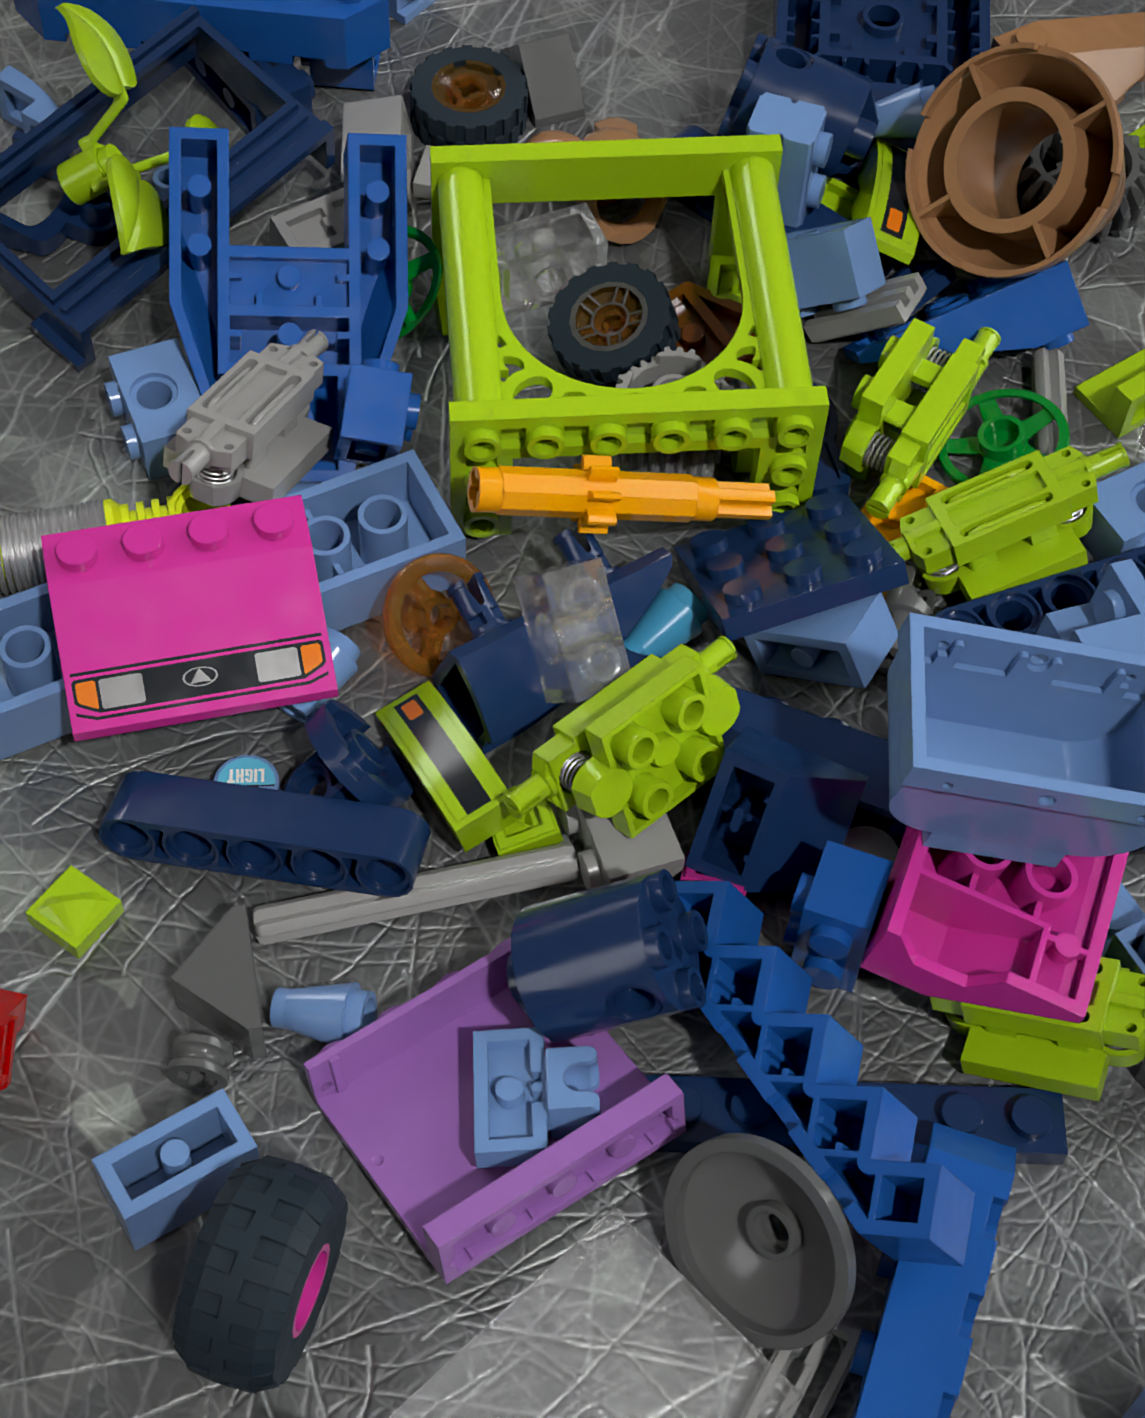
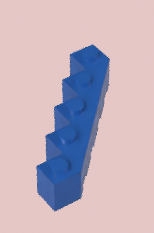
(267, 29)
(809, 1075)
(928, 1313)

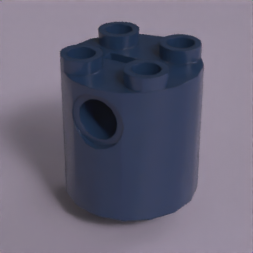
(802, 76)
(607, 957)

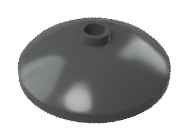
(761, 1239)

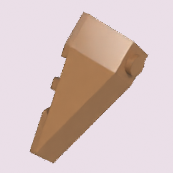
(1105, 43)

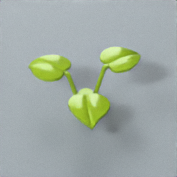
(101, 168)

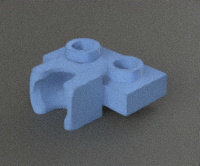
(527, 1093)

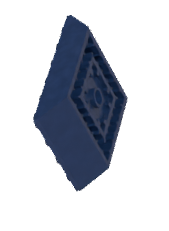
(887, 40)

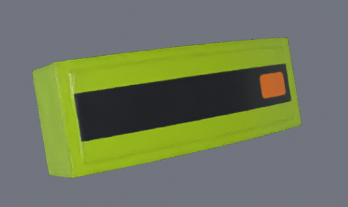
(886, 201)
(447, 764)

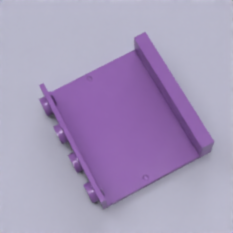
(407, 1116)

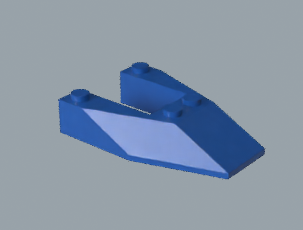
(254, 296)

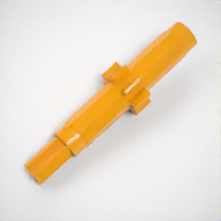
(601, 494)

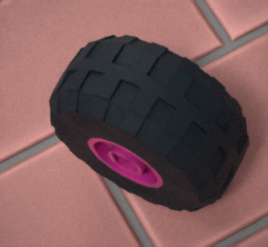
(259, 1274)

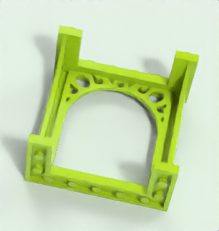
(489, 428)

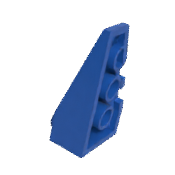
(1023, 310)

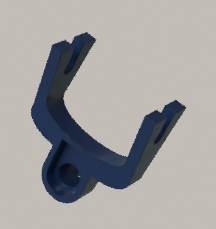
(86, 223)

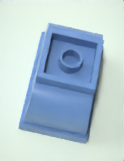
(1015, 742)

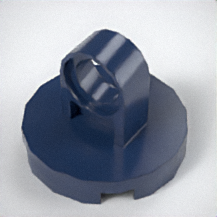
(349, 760)

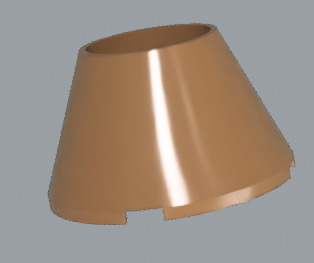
(974, 147)

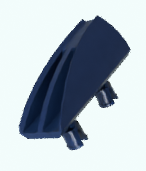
(495, 675)

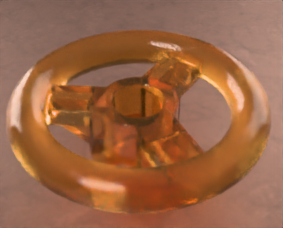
(416, 609)

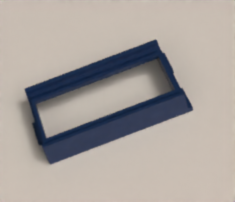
(110, 279)

